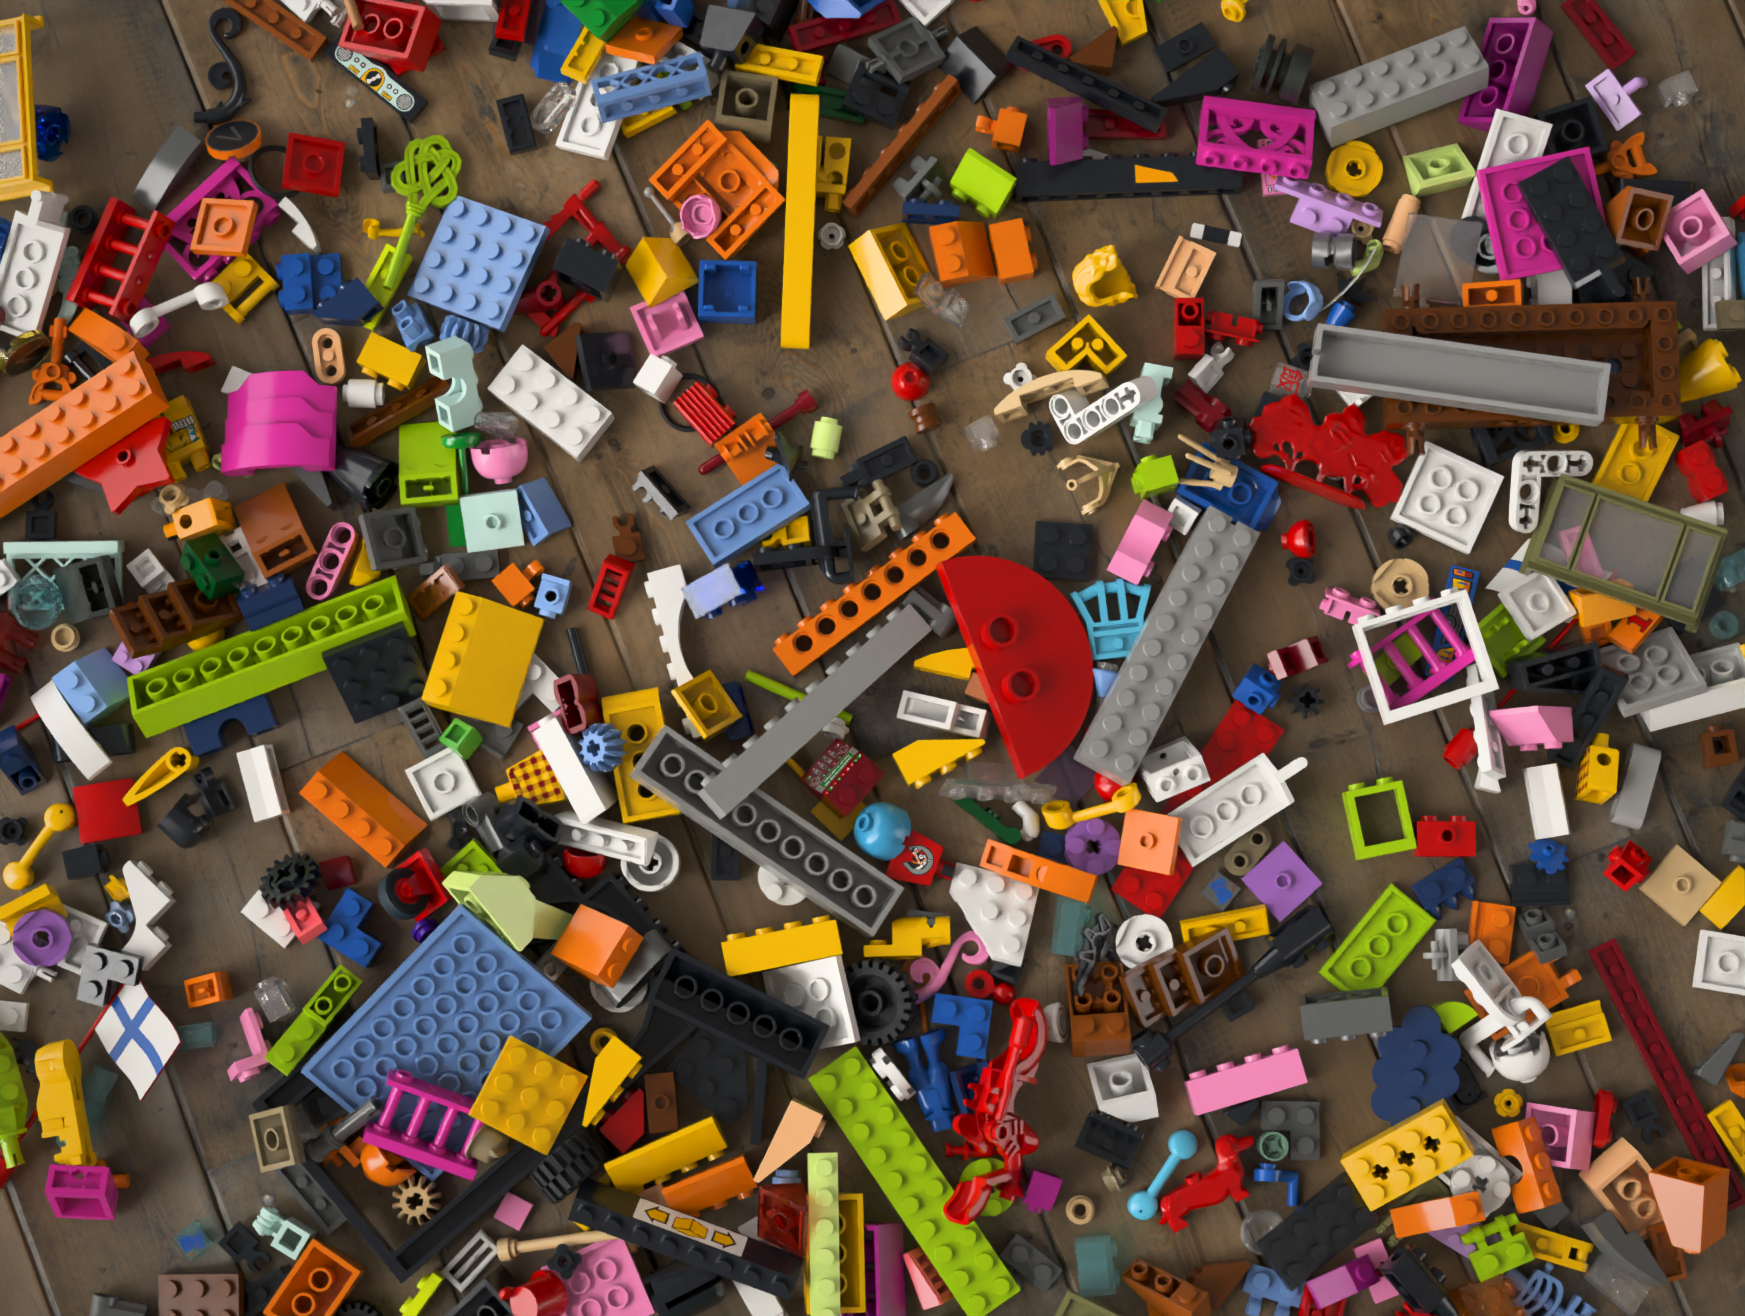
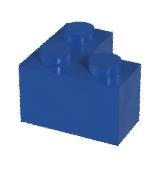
(346, 929)
(971, 1016)

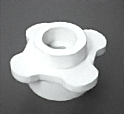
(1020, 371)

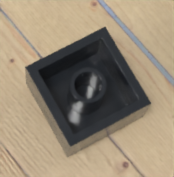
(1574, 128)
(587, 268)

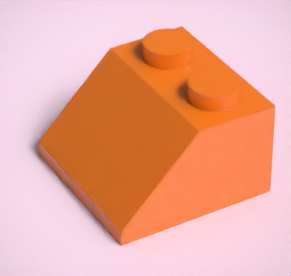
(961, 252)

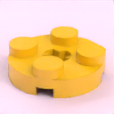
(1368, 162)

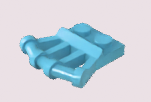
(1112, 638)

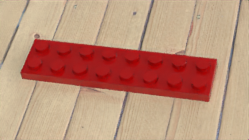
(1233, 743)

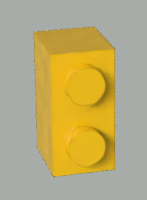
(391, 362)

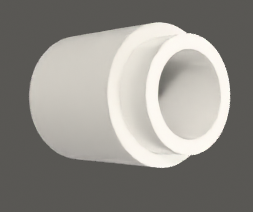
(363, 393)

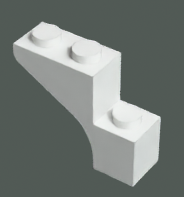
(149, 903)

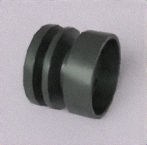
(1281, 69)

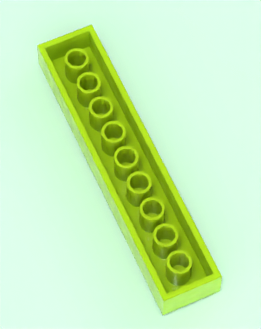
(261, 658)
(912, 1182)

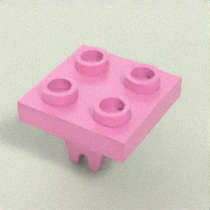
(667, 325)

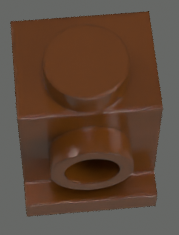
(1728, 749)

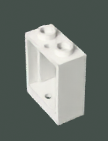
(465, 9)
(1158, 773)

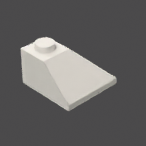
(1123, 1088)

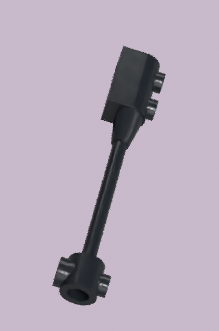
(1287, 947)
(1417, 1283)

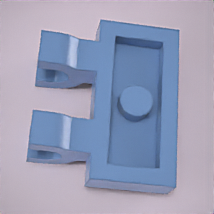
(1266, 1283)

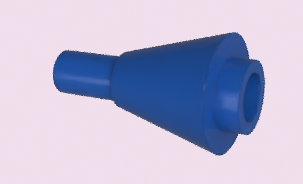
(1341, 314)

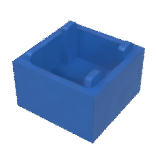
(727, 292)

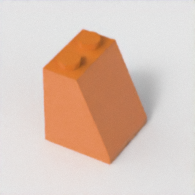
(596, 946)
(1692, 1202)

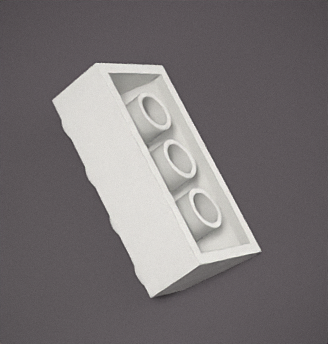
(1725, 679)

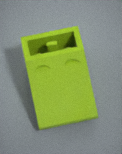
(427, 469)

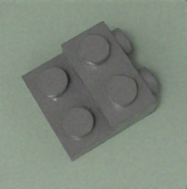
(393, 539)

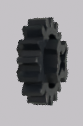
(290, 881)

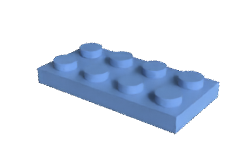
(748, 515)

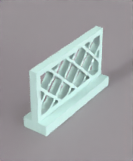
(63, 549)

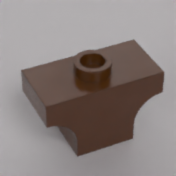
(662, 1102)

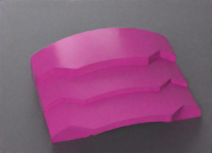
(280, 423)

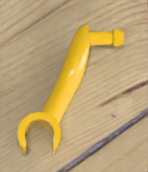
(372, 227)

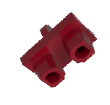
(1708, 429)

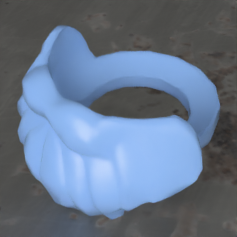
(1315, 300)

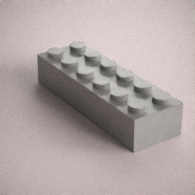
(1398, 86)

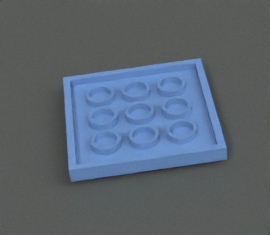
(478, 263)

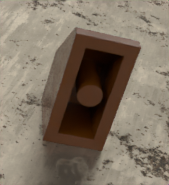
(1218, 1278)

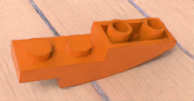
(1038, 871)

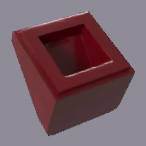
(338, 872)

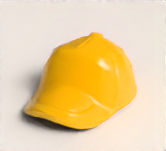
(361, 571)

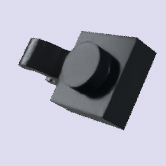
(214, 797)

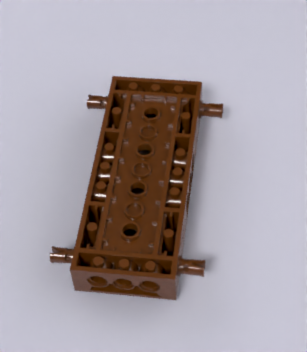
(1634, 334)

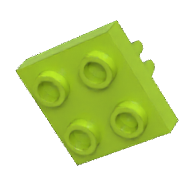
(1504, 639)

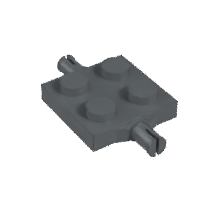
(907, 50)

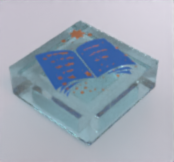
(193, 1240)

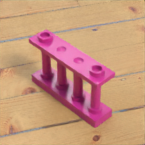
(1440, 669)
(408, 1142)

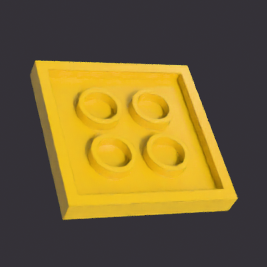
(528, 1095)

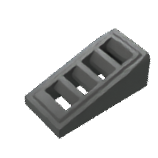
(413, 706)
(1717, 1061)

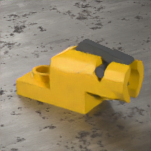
(910, 934)

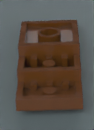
(172, 618)
(1182, 977)

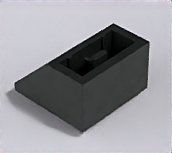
(88, 589)

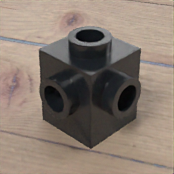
(1233, 429)

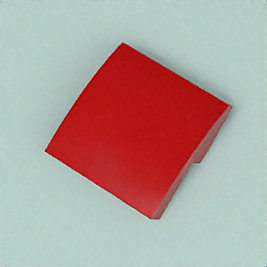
(103, 812)

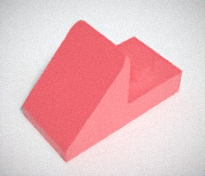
(305, 920)

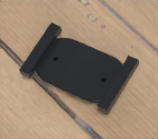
(1467, 1085)

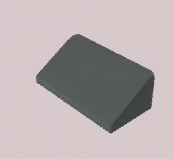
(844, 63)

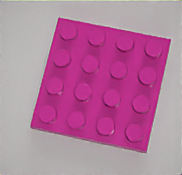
(1514, 233)

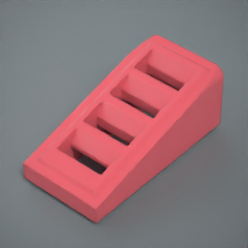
(927, 1282)

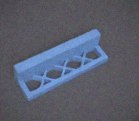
(652, 91)

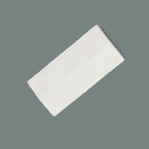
(263, 783)
(1546, 801)

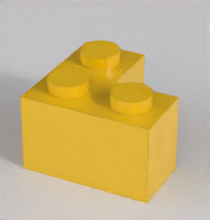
(1089, 344)

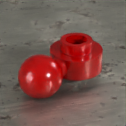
(1003, 993)

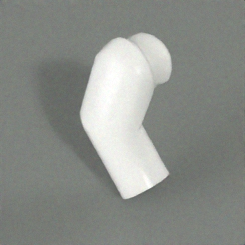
(1030, 818)

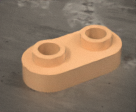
(329, 357)

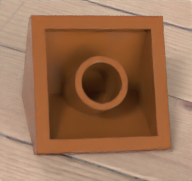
(1638, 217)

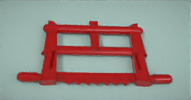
(598, 232)

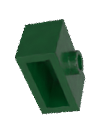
(212, 566)

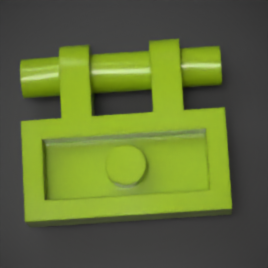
(1500, 1255)

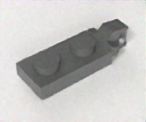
(467, 566)

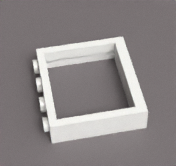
(1421, 606)

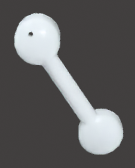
(209, 296)

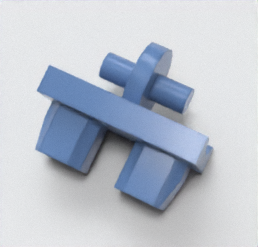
(412, 325)

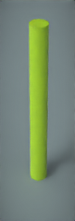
(785, 691)

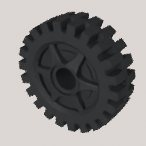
(894, 995)

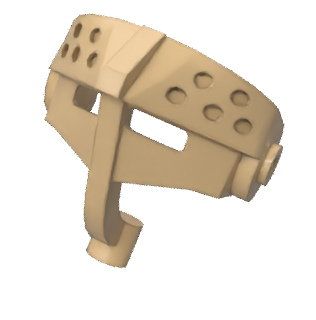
(1102, 469)

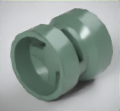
(1276, 1144)

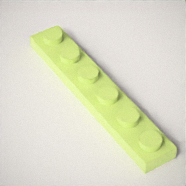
(823, 1234)

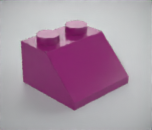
(1065, 129)

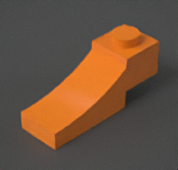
(1437, 1214)

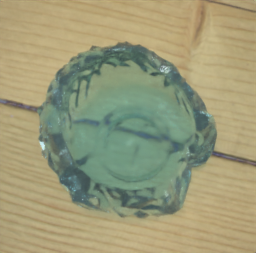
(36, 602)

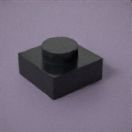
(1237, 1006)

